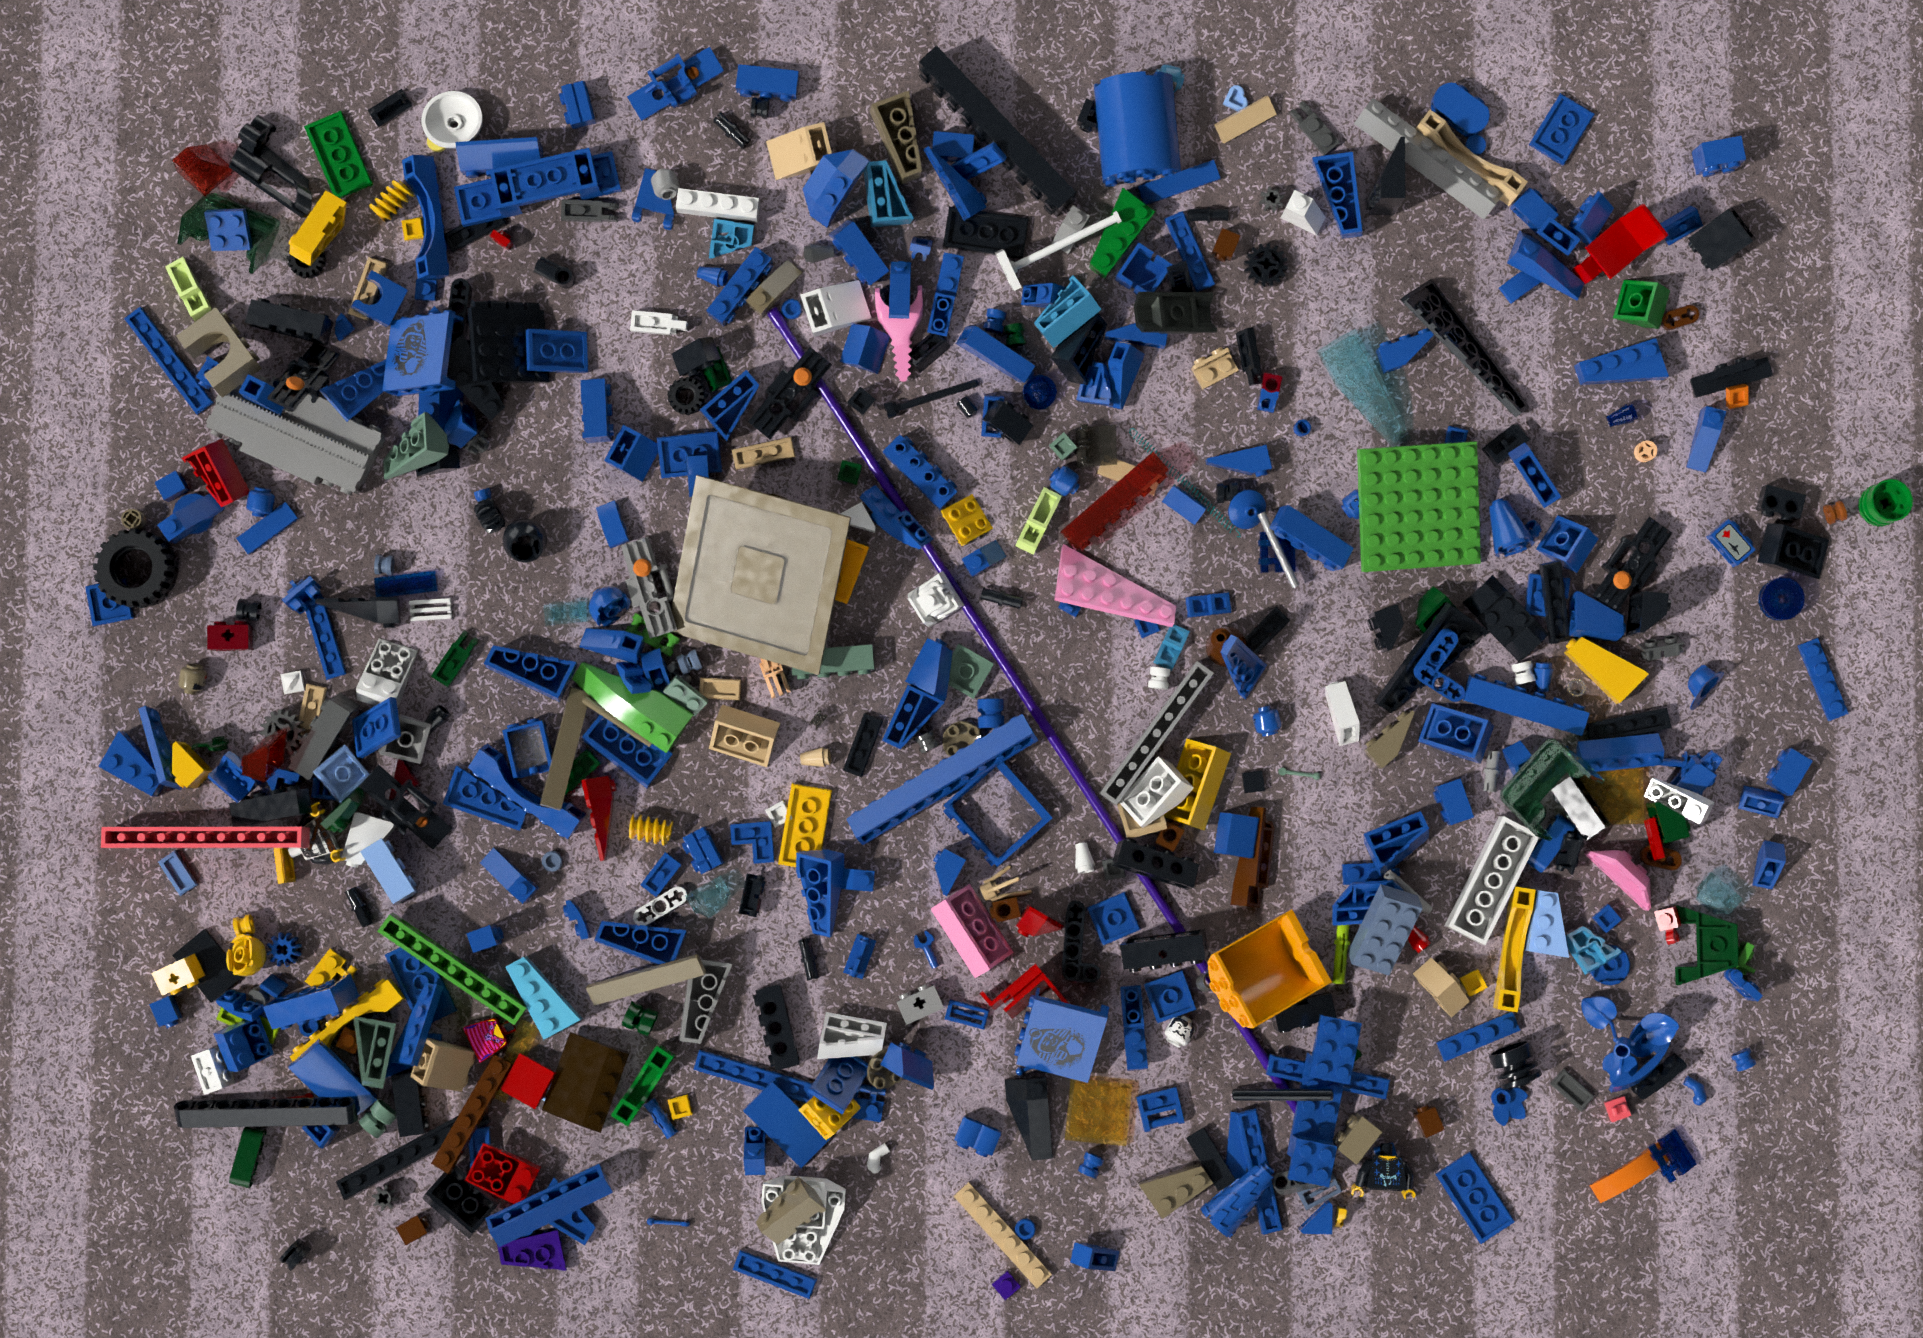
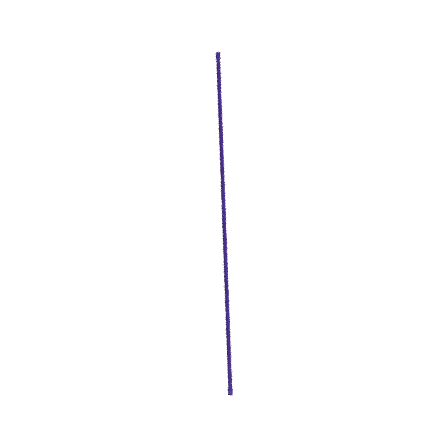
(780, 324)

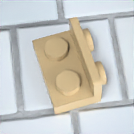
(1214, 368)

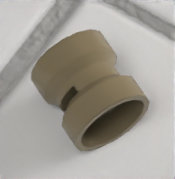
(138, 519)

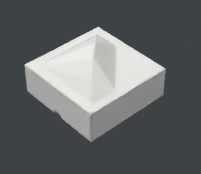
(293, 682)

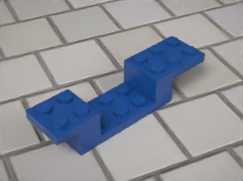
(536, 182)
(1315, 1121)

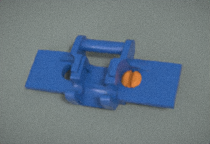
(679, 89)

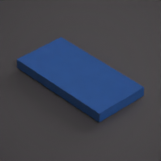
(413, 975)
(785, 1124)
(1474, 1197)

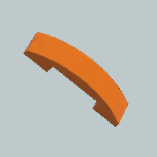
(1626, 1176)

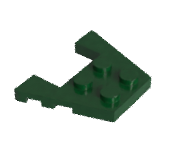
(1716, 945)

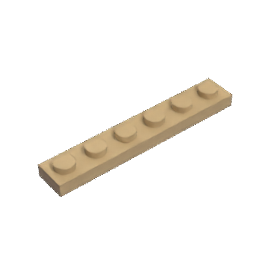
(1002, 1235)

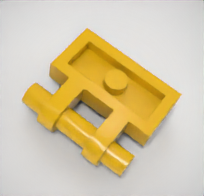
(328, 969)

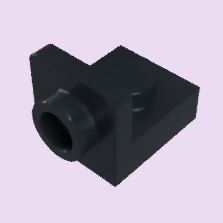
(1087, 113)

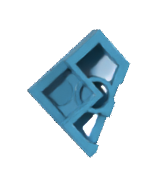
(739, 236)
(1589, 949)

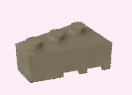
(1175, 1188)
(789, 1211)

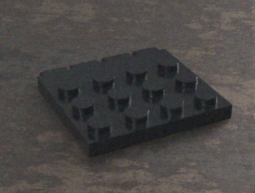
(499, 340)

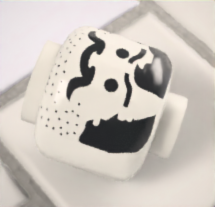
(1179, 1031)

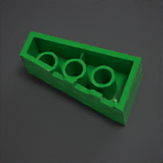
(1119, 237)

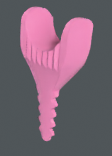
(900, 331)

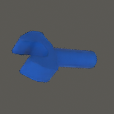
(927, 948)

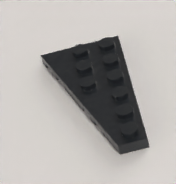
(1403, 681)

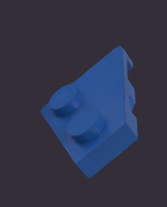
(1098, 388)

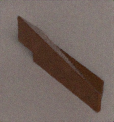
(1254, 873)

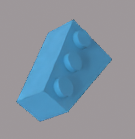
(884, 198)
(1067, 313)

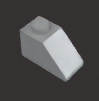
(1073, 222)

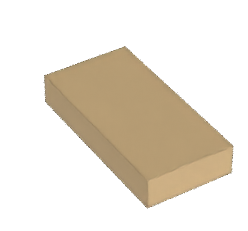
(720, 688)

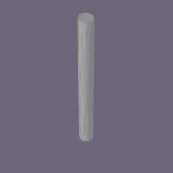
(1278, 550)

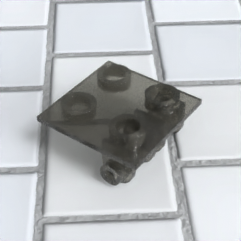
(1096, 445)

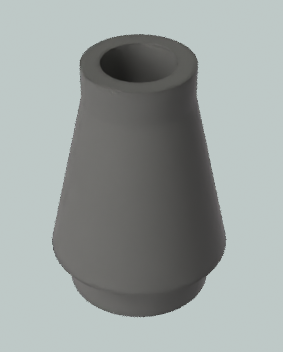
(816, 252)

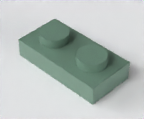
(685, 695)

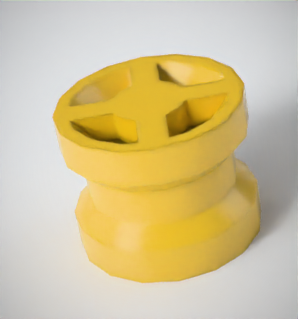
(244, 925)

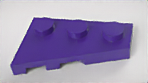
(537, 1250)

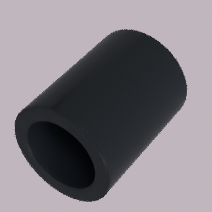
(967, 406)

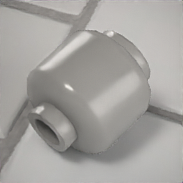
(665, 183)

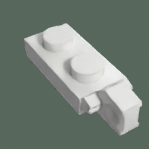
(656, 323)

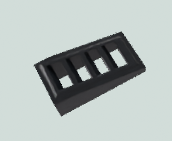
(1181, 280)

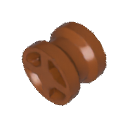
(1835, 512)

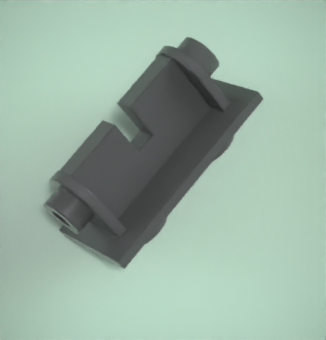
(1670, 645)

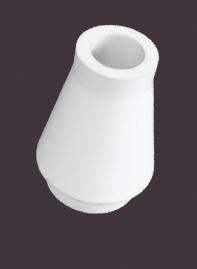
(1084, 862)

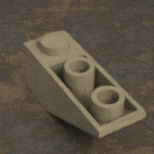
(1389, 743)

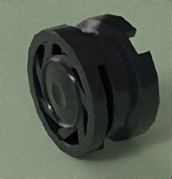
(296, 1256)

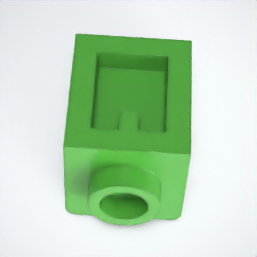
(1745, 955)

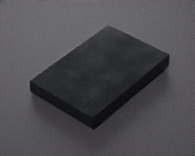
(213, 963)

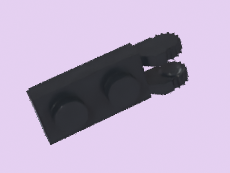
(1660, 1076)

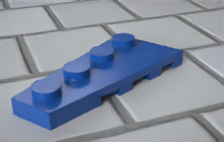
(414, 1035)

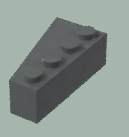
(322, 735)

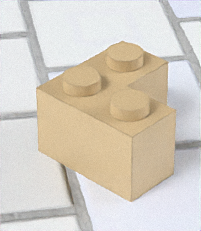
(1442, 986)

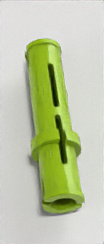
(1340, 959)

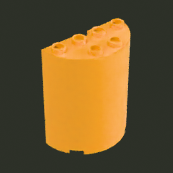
(1266, 971)

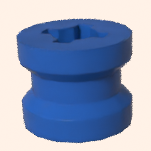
(1743, 1059)

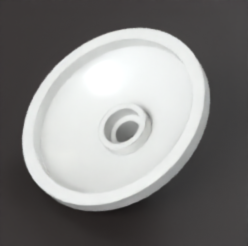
(447, 110)

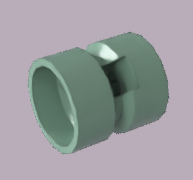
(376, 1120)

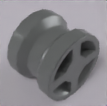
(927, 741)

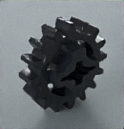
(1274, 266)

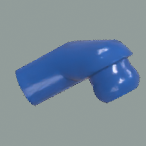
(1698, 1089)

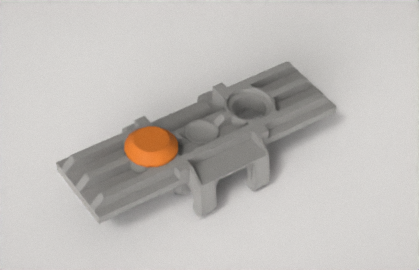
(642, 589)

